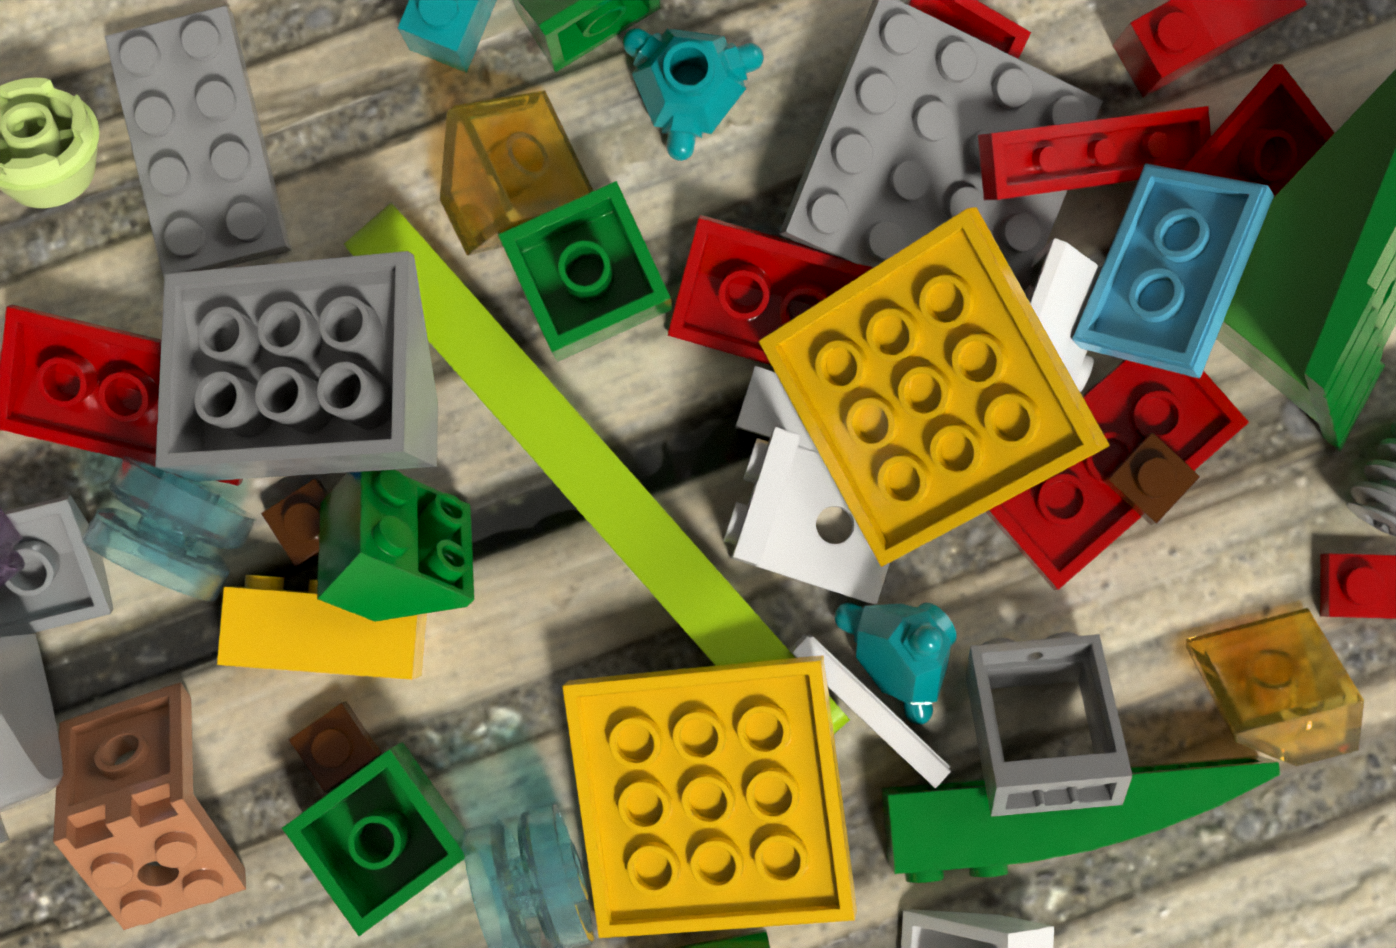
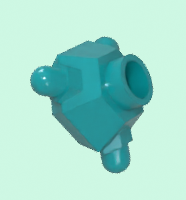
(689, 81)
(902, 650)

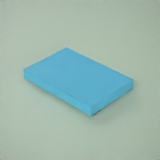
(1173, 269)

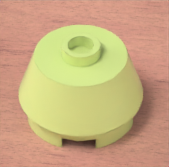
(45, 143)

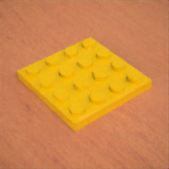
(932, 388)
(711, 798)

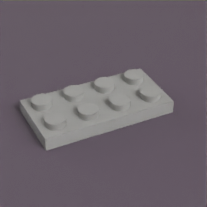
(197, 142)

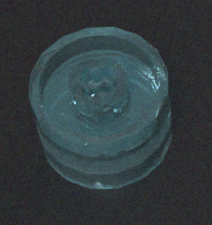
(167, 534)
(528, 883)

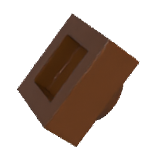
(1151, 478)
(297, 522)
(335, 746)

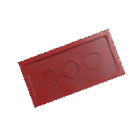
(1075, 513)

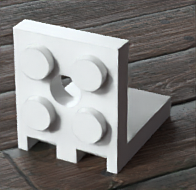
(781, 517)

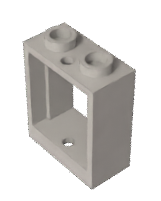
(1058, 781)

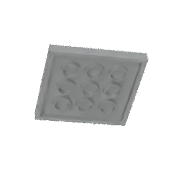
(906, 147)

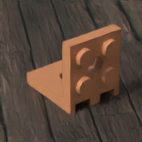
(140, 811)

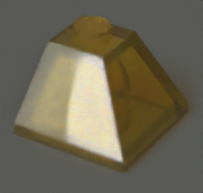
(505, 167)
(1281, 688)

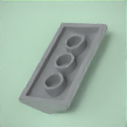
(60, 576)

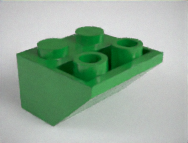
(394, 547)

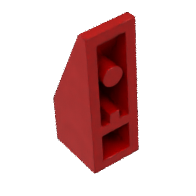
(1191, 33)

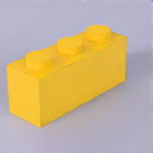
(300, 633)

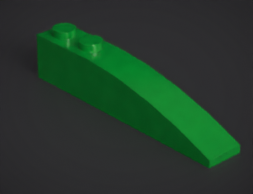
(954, 829)

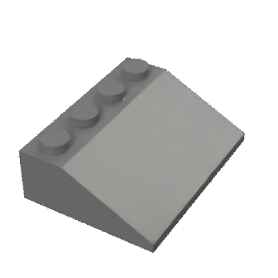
(296, 370)

